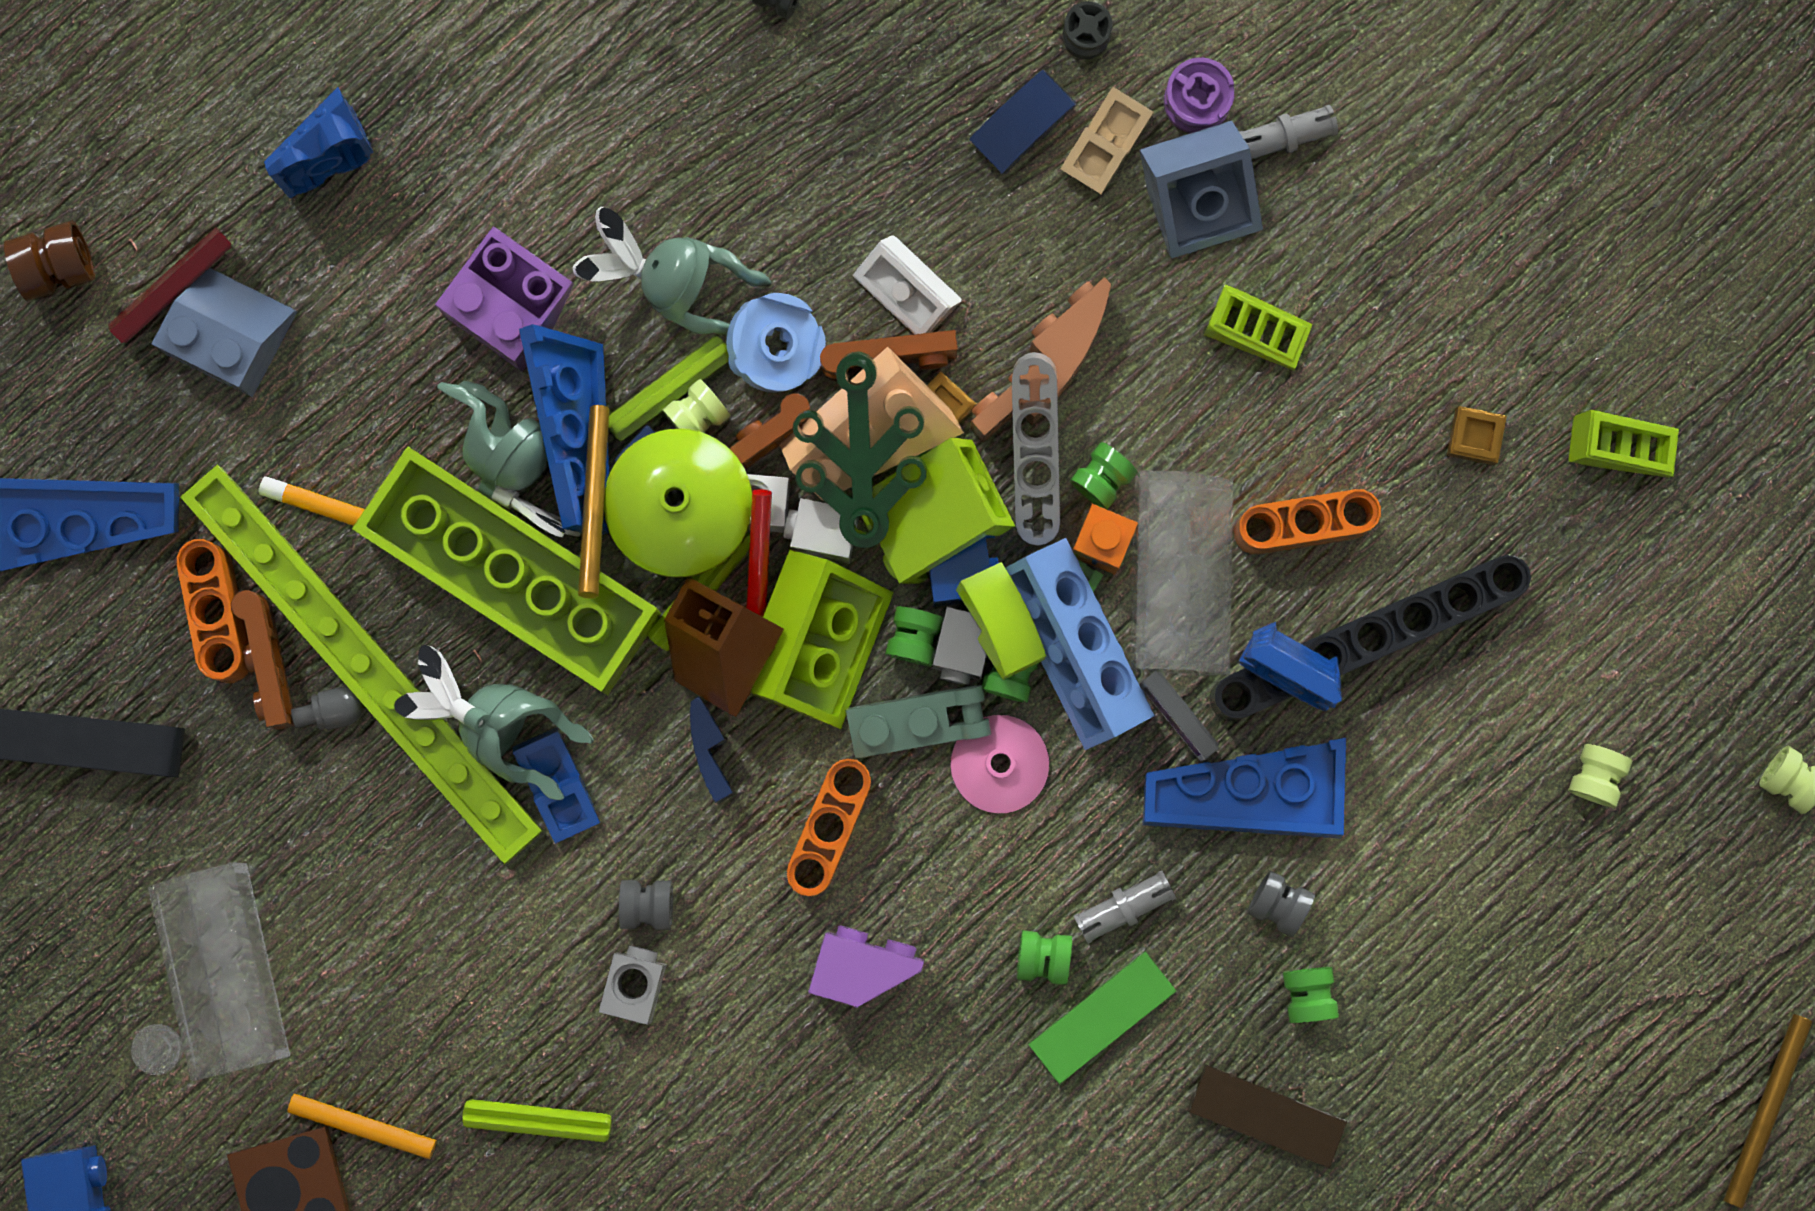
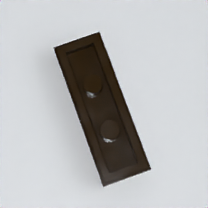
(1267, 1116)

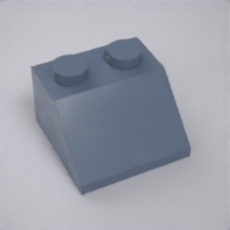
(1202, 188)
(225, 330)

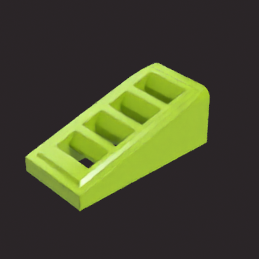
(1249, 304)
(1592, 444)

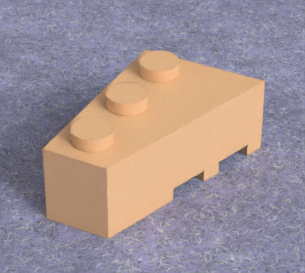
(893, 389)

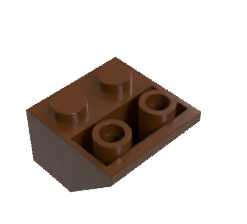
(717, 645)

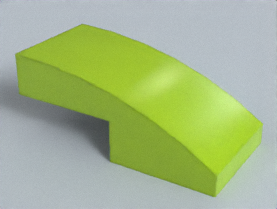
(1005, 621)

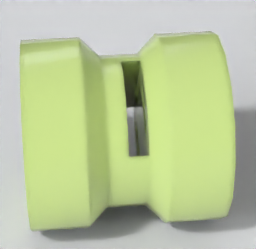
(697, 410)
(1600, 775)
(1790, 776)

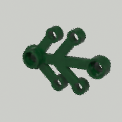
(860, 459)

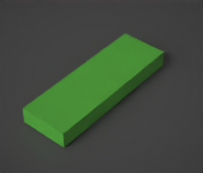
(1102, 1017)

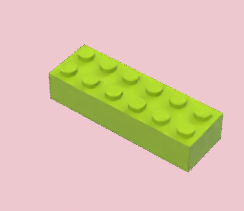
(505, 570)

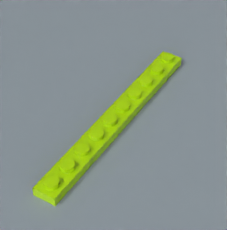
(359, 662)

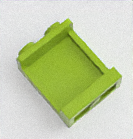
(943, 514)

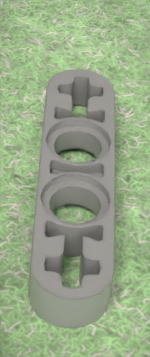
(1036, 449)

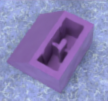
(504, 291)
(860, 971)

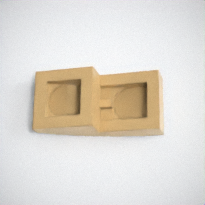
(1107, 140)

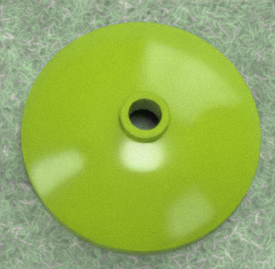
(684, 537)

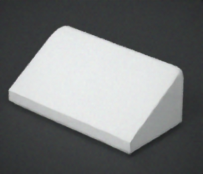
(906, 286)

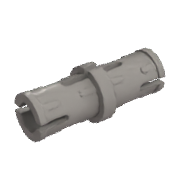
(1290, 132)
(1125, 907)

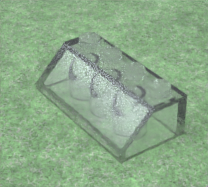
(1182, 573)
(218, 970)

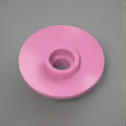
(1006, 790)

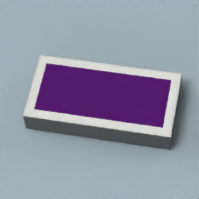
(1179, 715)

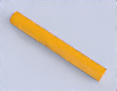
(362, 1126)

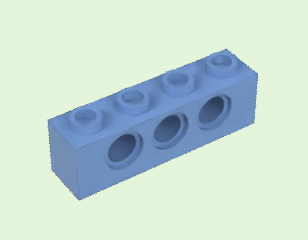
(1079, 646)

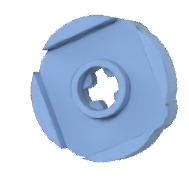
(751, 356)

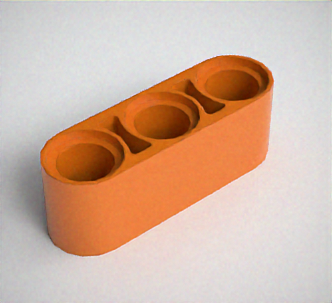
(1330, 517)
(197, 594)
(827, 802)

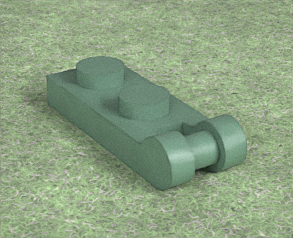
(916, 721)

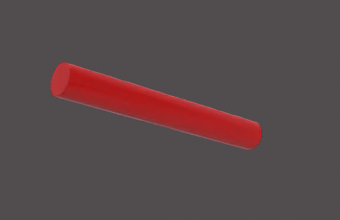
(759, 551)

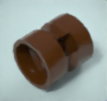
(46, 261)

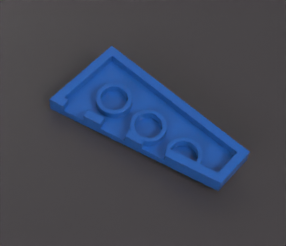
(565, 383)
(72, 517)
(1267, 793)

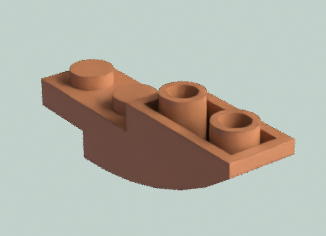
(1064, 341)

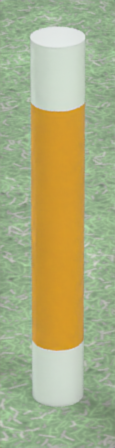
(310, 501)

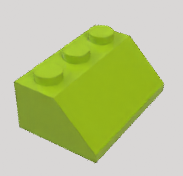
(826, 637)

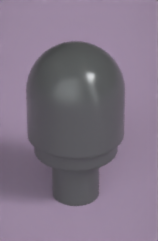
(329, 710)

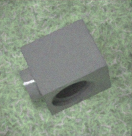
(958, 649)
(617, 1002)

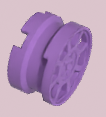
(1198, 95)

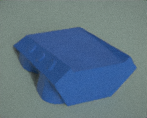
(323, 145)
(1293, 667)

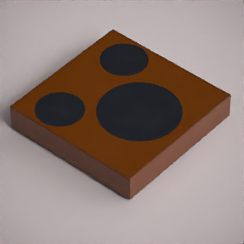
(290, 1174)

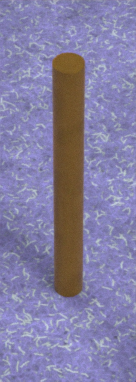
(593, 502)
(1767, 1111)

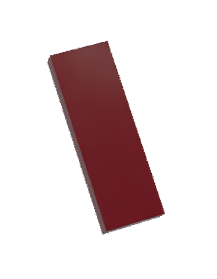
(169, 285)

